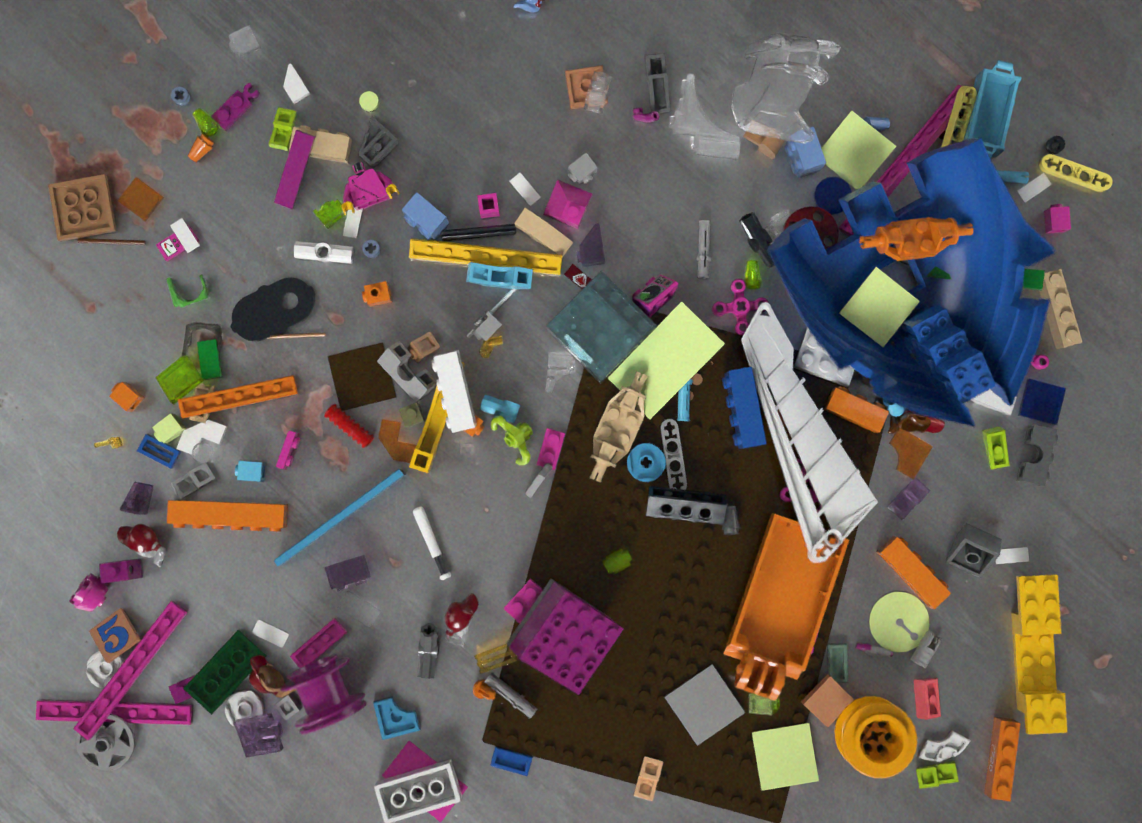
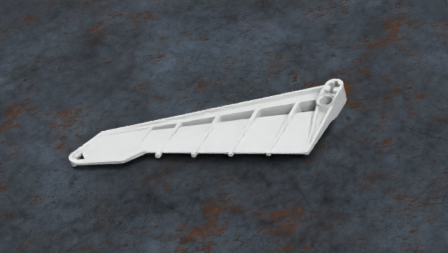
(831, 472)

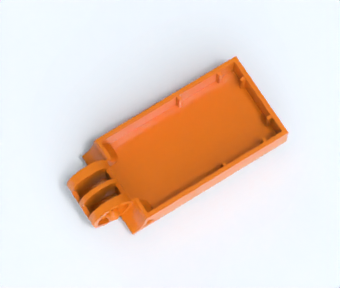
(781, 609)

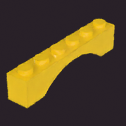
(431, 435)

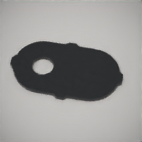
(263, 314)

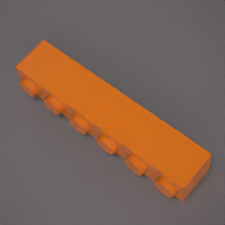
(227, 514)

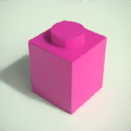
(488, 205)
(1057, 219)

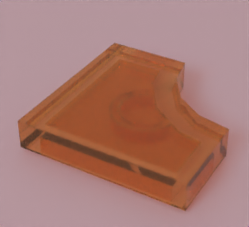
(910, 452)

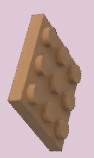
(82, 207)

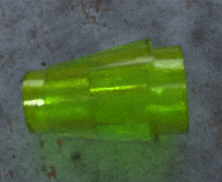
(205, 123)
(752, 275)

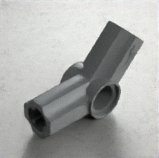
(428, 651)

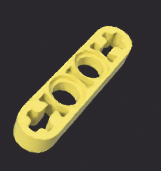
(955, 121)
(1074, 176)

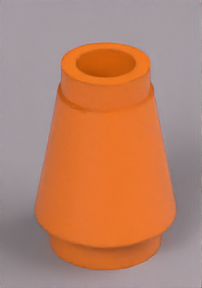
(200, 147)

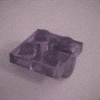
(259, 735)

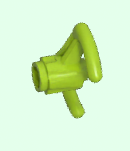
(515, 437)

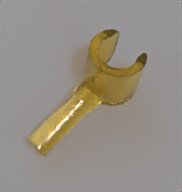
(114, 442)

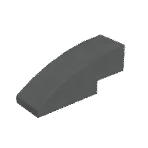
(657, 82)

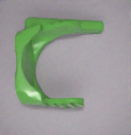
(179, 301)

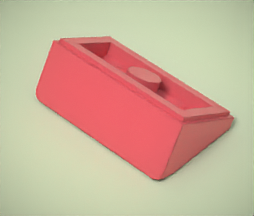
(927, 698)

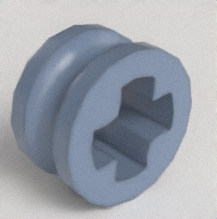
(175, 91)
(375, 252)

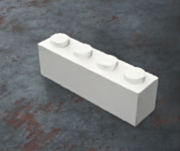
(455, 391)

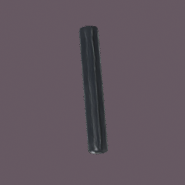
(478, 232)

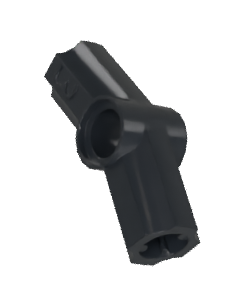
(758, 237)

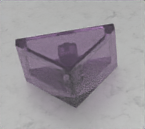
(138, 499)

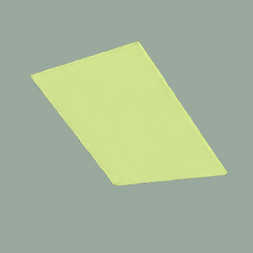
(856, 150)
(879, 307)
(785, 756)

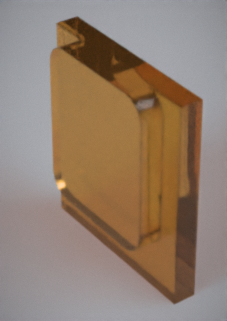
(140, 199)

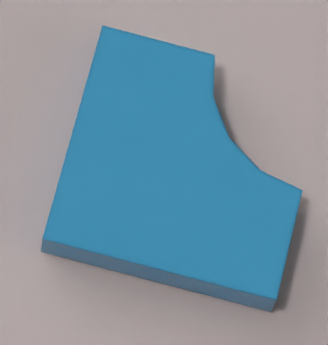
(394, 720)

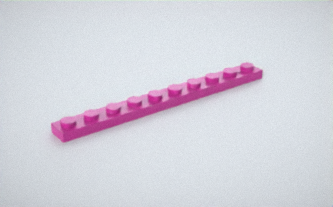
(918, 145)

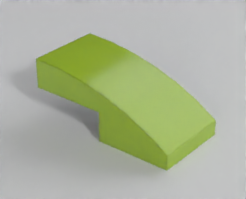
(283, 126)
(937, 774)

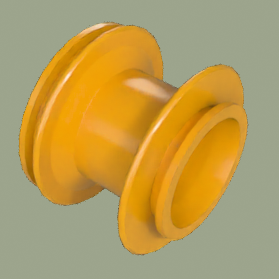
(896, 751)

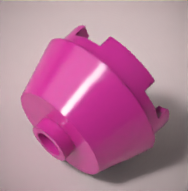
(89, 594)

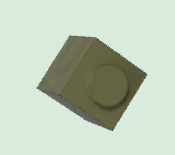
(412, 415)

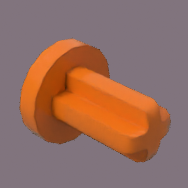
(483, 690)

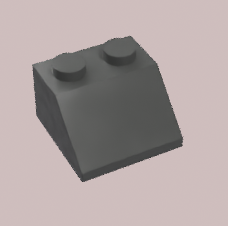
(974, 550)

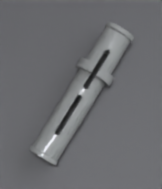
(704, 249)
(512, 696)

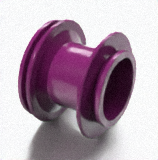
(323, 694)

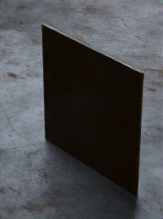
(360, 378)

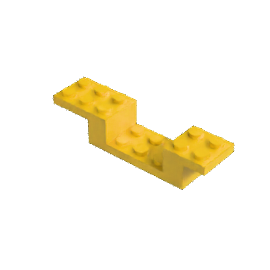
(1035, 654)

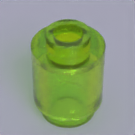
(617, 561)

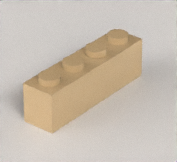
(1060, 310)

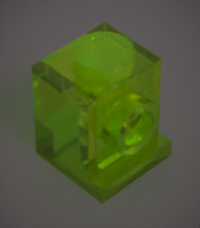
(330, 213)

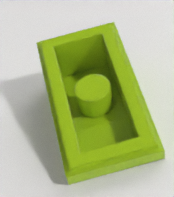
(996, 447)

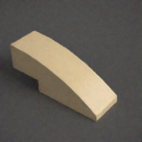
(543, 232)

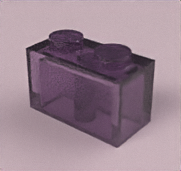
(347, 572)

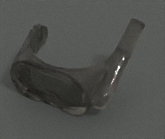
(190, 328)

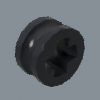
(1050, 149)

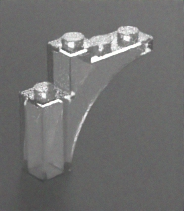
(692, 121)

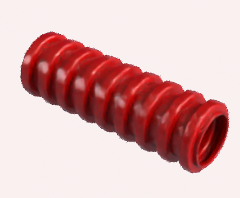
(349, 426)

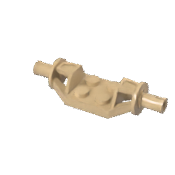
(618, 426)

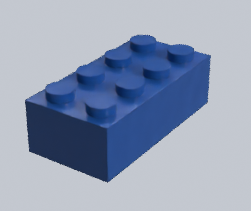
(744, 408)

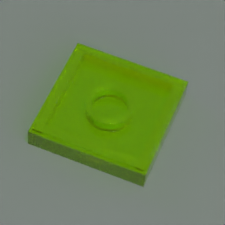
(179, 379)

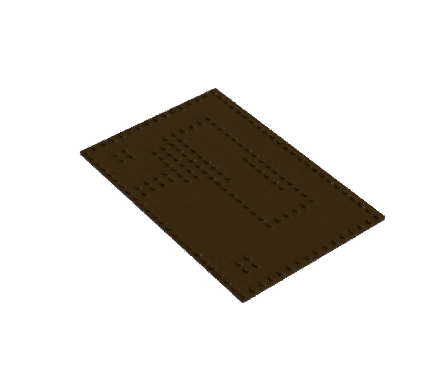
(672, 599)

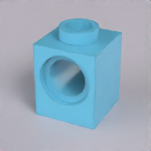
(250, 471)

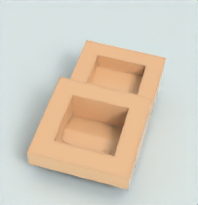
(648, 778)

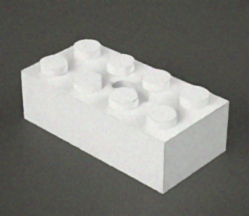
(401, 800)

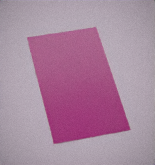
(413, 758)

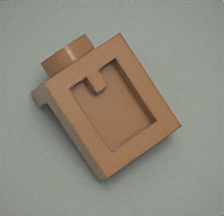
(423, 347)

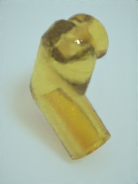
(487, 346)

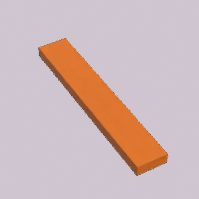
(237, 396)

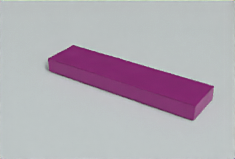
(294, 169)

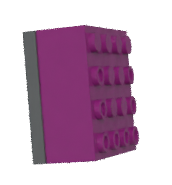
(564, 636)

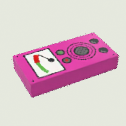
(171, 246)

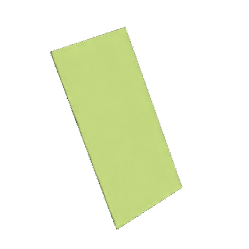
(668, 358)

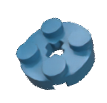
(652, 453)

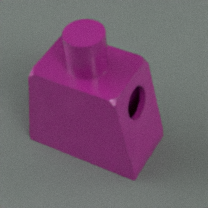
(119, 570)

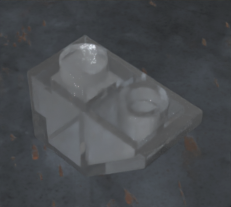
(598, 92)

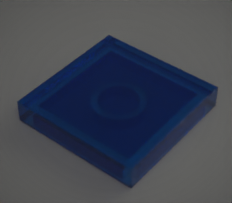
(1042, 401)

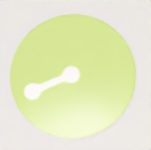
(899, 621)

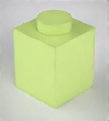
(168, 428)

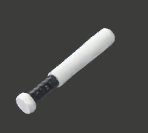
(426, 530)

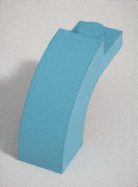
(499, 277)

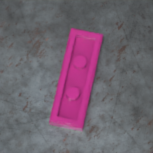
(318, 643)

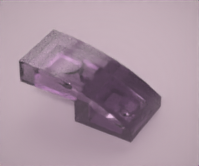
(908, 498)

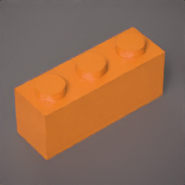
(856, 409)

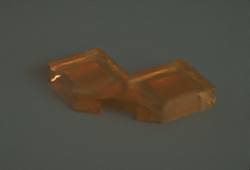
(389, 437)

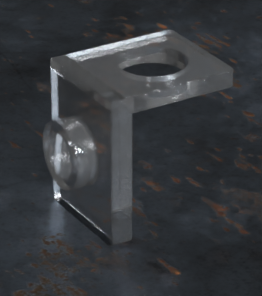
(774, 220)

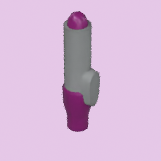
(873, 650)

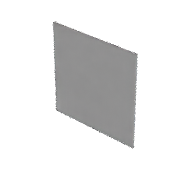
(704, 705)

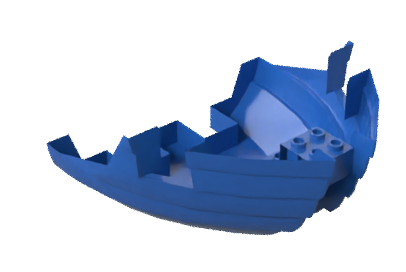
(964, 330)

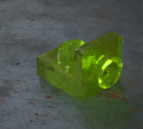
(762, 705)

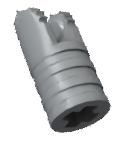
(926, 649)

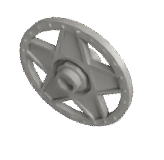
(106, 744)

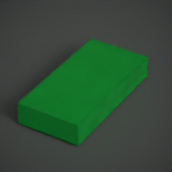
(209, 359)

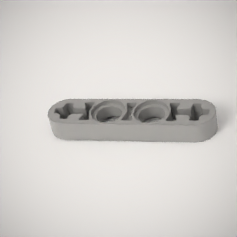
(670, 456)

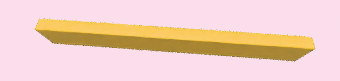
(485, 255)

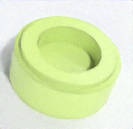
(369, 101)

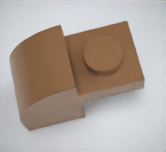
(767, 145)

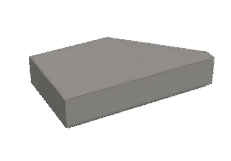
(538, 480)

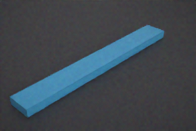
(338, 518)

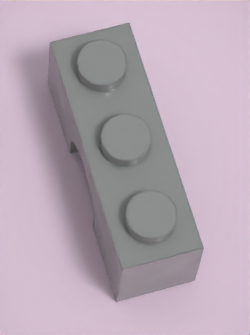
(395, 363)

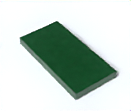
(223, 672)

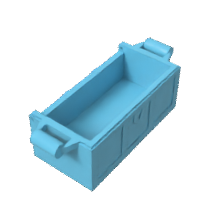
(993, 107)

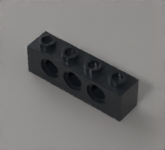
(695, 500)

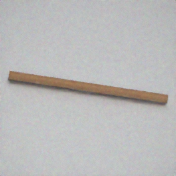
(298, 335)

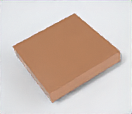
(827, 700)

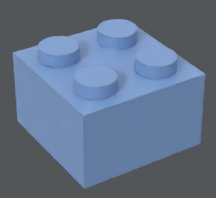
(805, 157)
(425, 216)

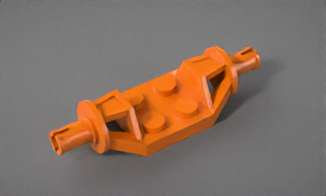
(916, 237)

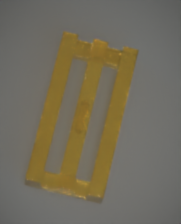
(481, 663)

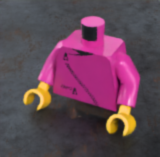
(366, 189)

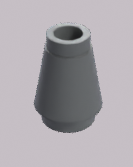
(731, 521)

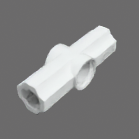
(311, 251)

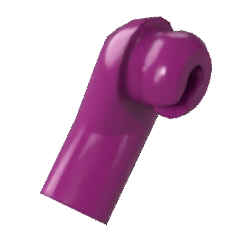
(647, 118)

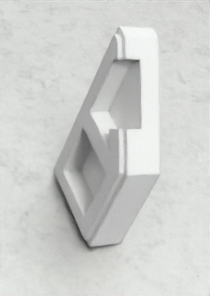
(294, 86)

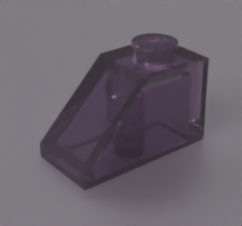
(591, 248)

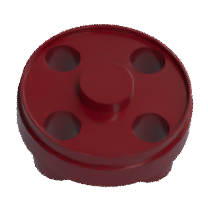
(825, 228)

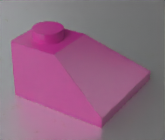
(567, 204)

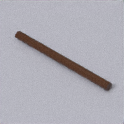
(111, 241)

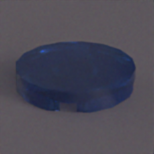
(829, 192)

